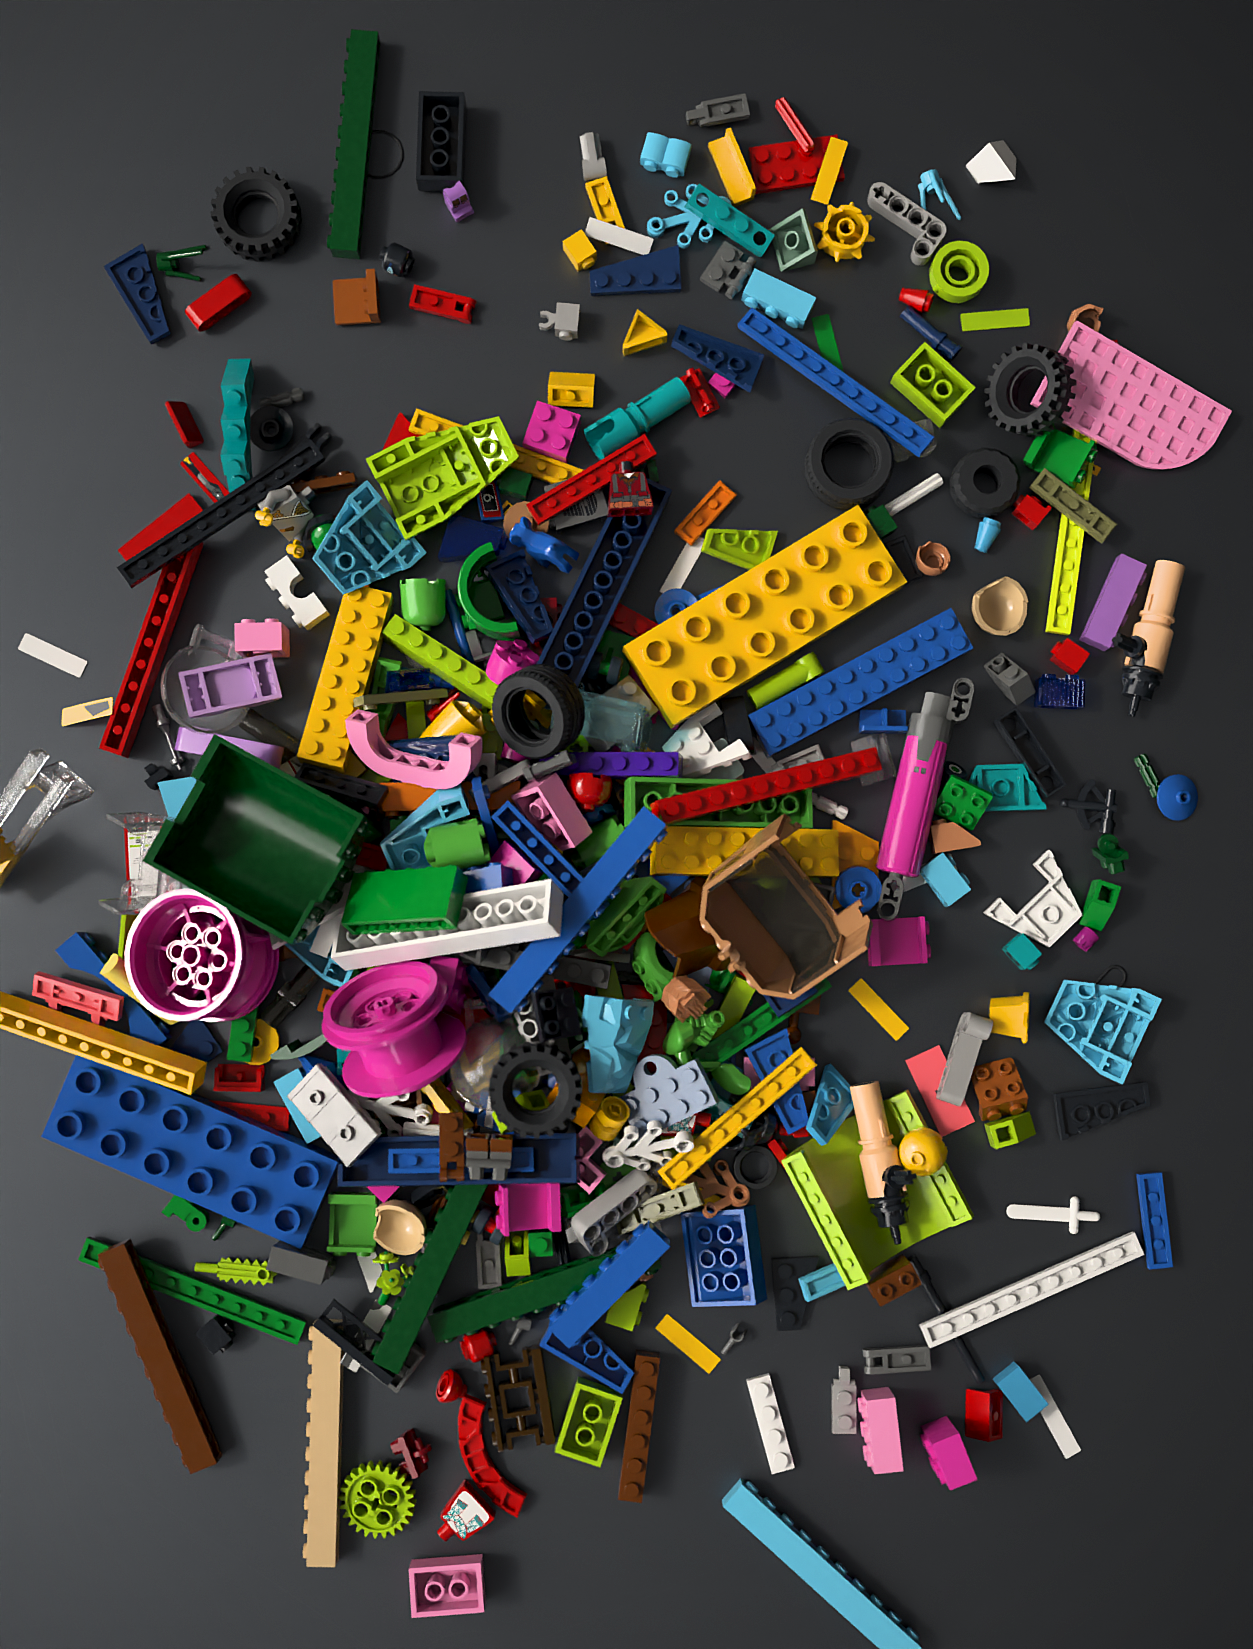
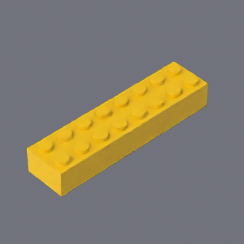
(345, 675)
(702, 849)

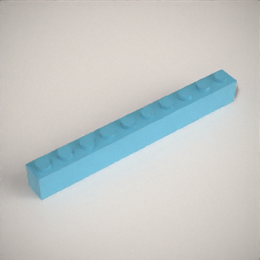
(817, 1569)

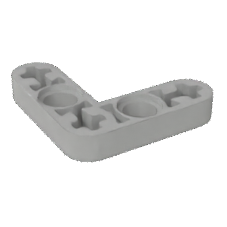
(505, 778)

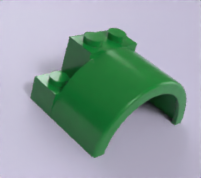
(481, 599)

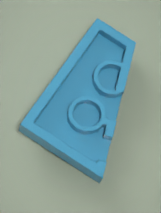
(830, 1105)

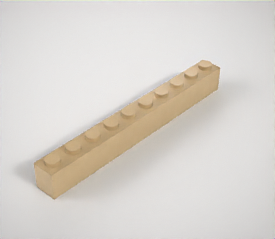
(324, 1451)

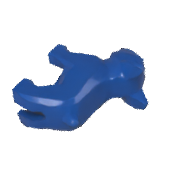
(542, 546)

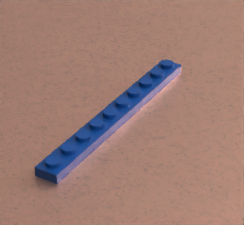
(835, 382)

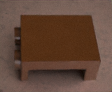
(892, 1280)

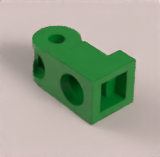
(193, 1214)

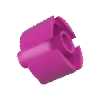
(509, 658)

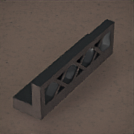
(346, 787)
(349, 1344)

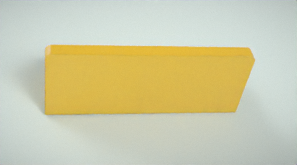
(732, 169)

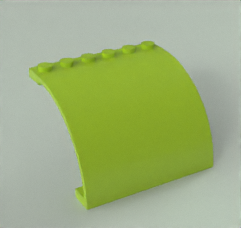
(837, 1200)

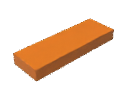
(705, 513)

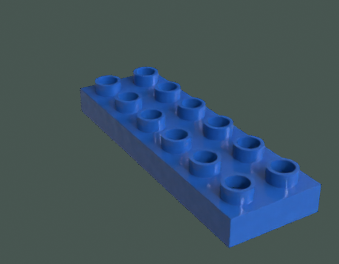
(193, 1149)

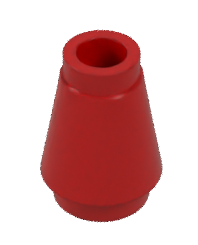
(917, 298)

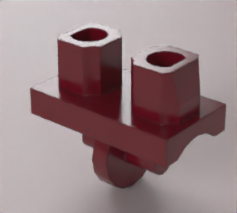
(413, 1452)

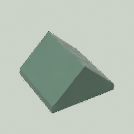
(794, 242)

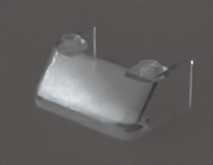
(151, 882)

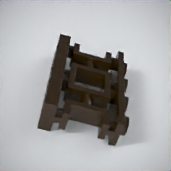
(536, 1395)

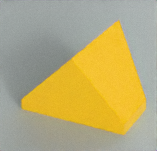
(643, 334)

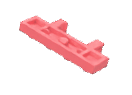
(63, 992)

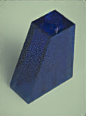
(466, 535)

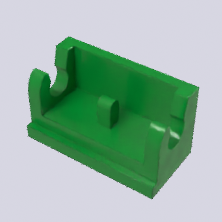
(575, 1198)

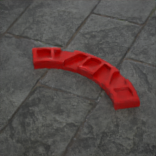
(478, 1460)

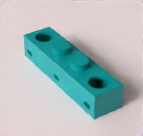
(729, 220)

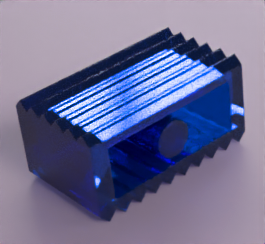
(1059, 692)

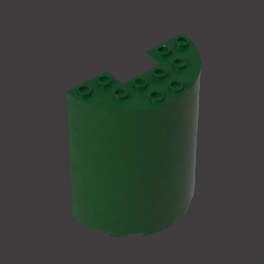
(260, 842)

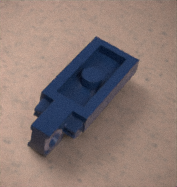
(478, 982)

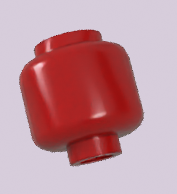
(478, 1345)

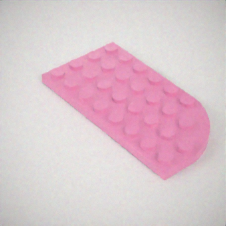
(1134, 404)

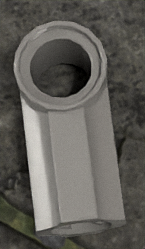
(593, 162)

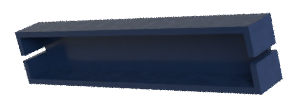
(552, 1163)

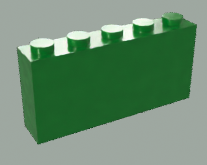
(405, 900)

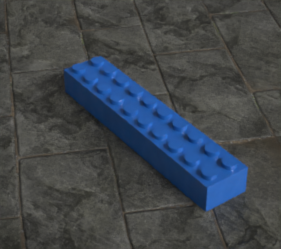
(859, 683)

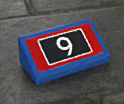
(490, 503)

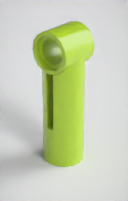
(781, 683)

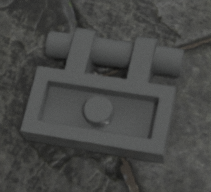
(722, 266)

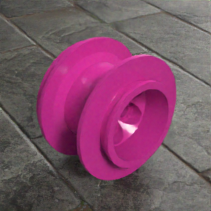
(393, 1029)

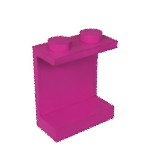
(899, 942)
(528, 1207)

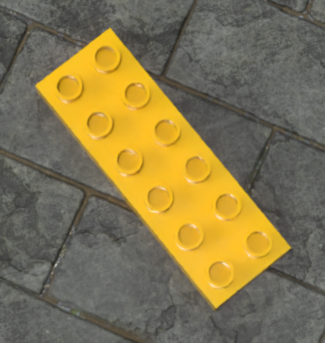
(764, 616)

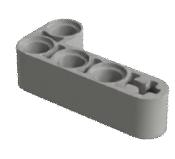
(903, 220)
(962, 1057)
(610, 1208)

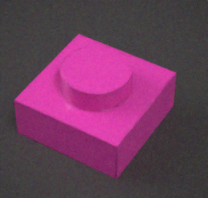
(721, 385)

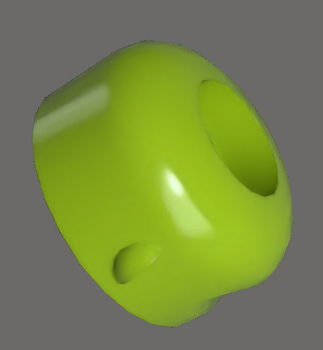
(962, 255)

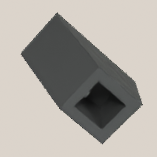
(1010, 678)

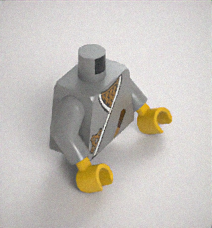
(289, 514)

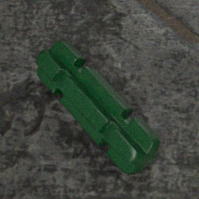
(1148, 773)

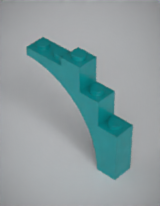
(235, 422)

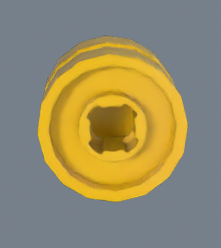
(609, 1118)

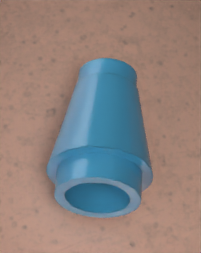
(987, 533)

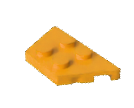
(854, 850)

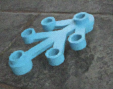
(683, 218)

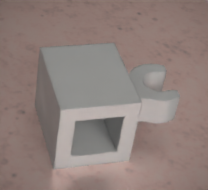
(565, 321)

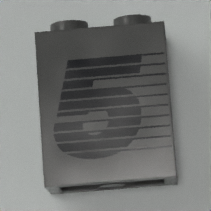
(586, 510)

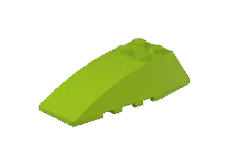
(441, 471)

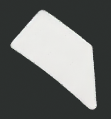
(370, 1270)

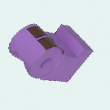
(457, 201)

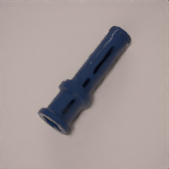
(938, 339)

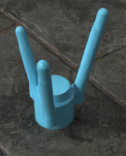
(934, 184)

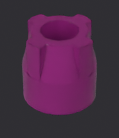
(1086, 939)

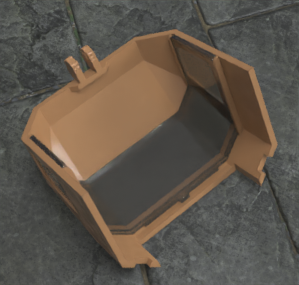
(777, 919)

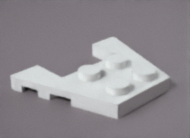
(698, 749)
(1048, 913)

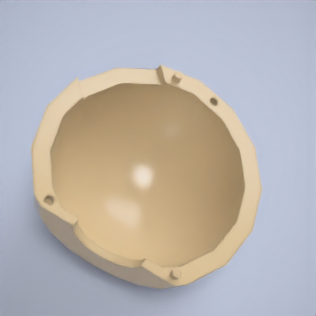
(1000, 607)
(400, 1227)

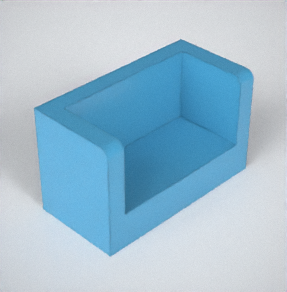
(1020, 1391)

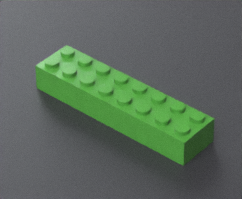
(643, 791)

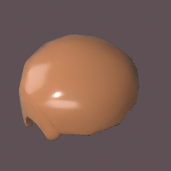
(933, 558)

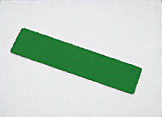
(826, 340)

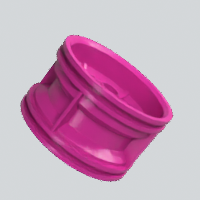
(169, 993)

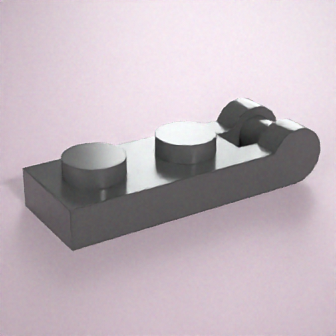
(897, 1359)

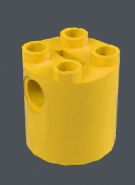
(457, 718)

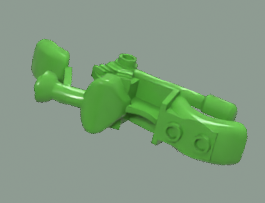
(684, 1037)

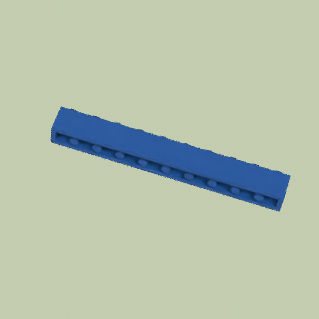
(579, 909)

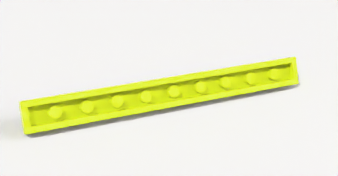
(1067, 563)

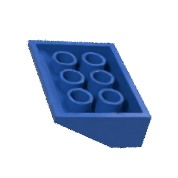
(724, 1257)

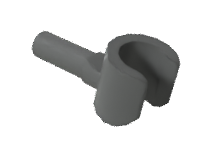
(523, 1323)
(735, 1337)

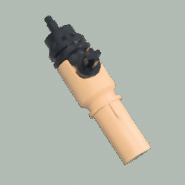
(1151, 637)
(880, 1160)

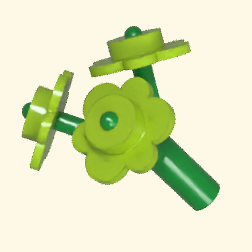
(390, 1281)

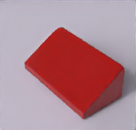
(184, 423)

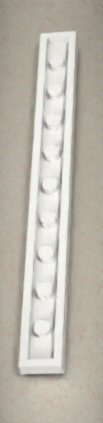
(1031, 1289)

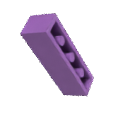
(1113, 602)

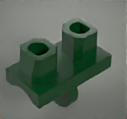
(1110, 853)

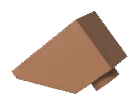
(950, 837)

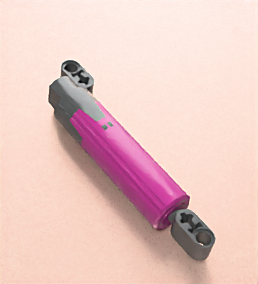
(918, 789)

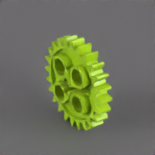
(371, 1517)

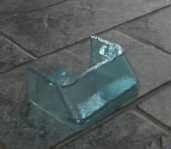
(616, 722)

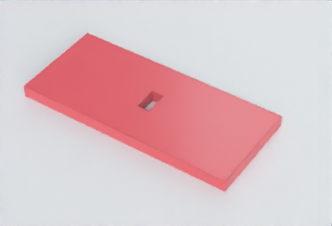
(927, 1072)

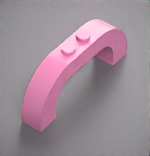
(410, 768)

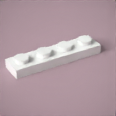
(770, 1423)

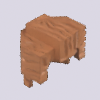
(1086, 315)
(685, 997)

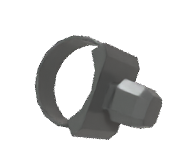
(476, 649)

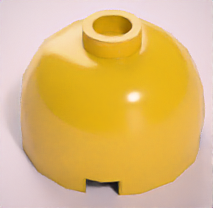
(922, 1151)

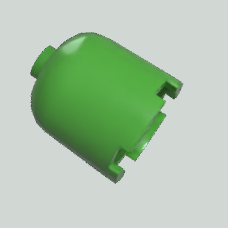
(423, 602)

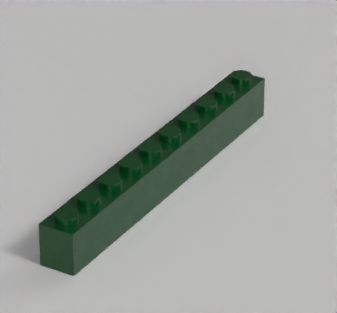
(355, 144)
(428, 1277)
(516, 1298)

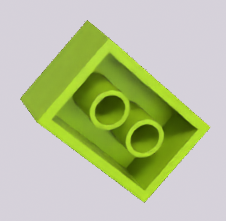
(932, 384)
(588, 1422)

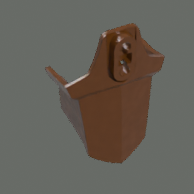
(679, 930)

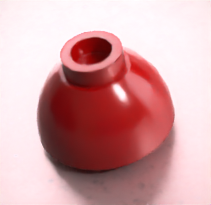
(450, 1387)

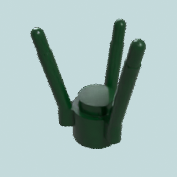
(169, 260)

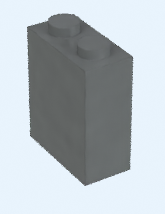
(303, 1263)

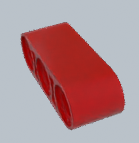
(218, 302)

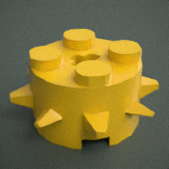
(846, 244)

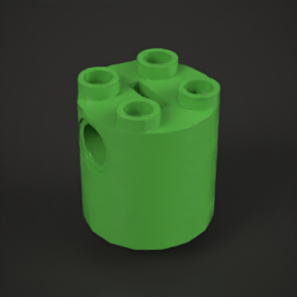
(597, 843)
(457, 845)

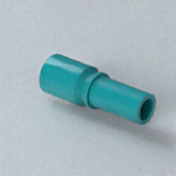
(627, 424)

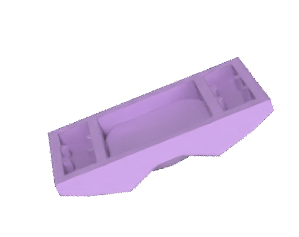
(230, 686)

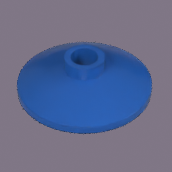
(671, 600)
(1170, 794)

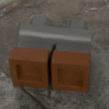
(478, 1154)

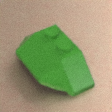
(624, 915)

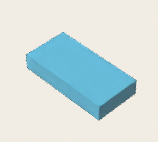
(821, 1282)

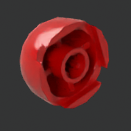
(589, 790)

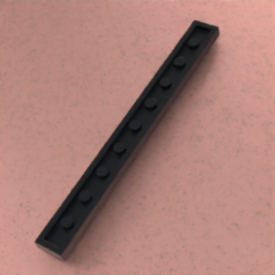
(220, 514)

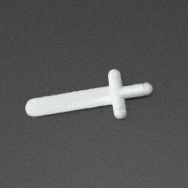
(1048, 1213)

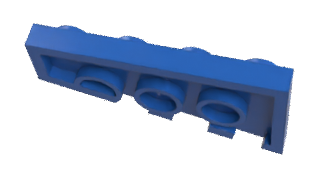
(765, 1058)

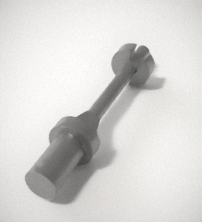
(163, 724)

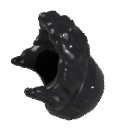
(761, 1131)

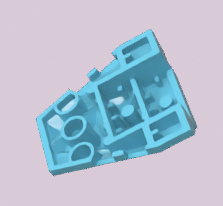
(364, 543)
(1102, 1023)
(615, 1040)

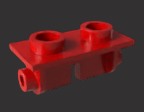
(700, 392)

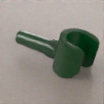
(224, 1222)

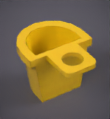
(1011, 1015)

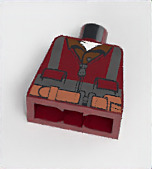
(629, 493)

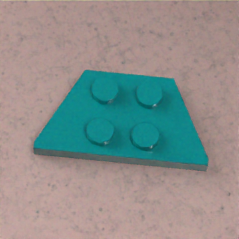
(1010, 787)

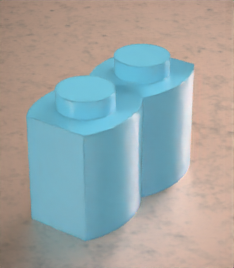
(665, 154)

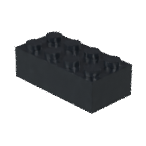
(440, 140)

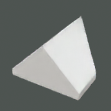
(993, 163)

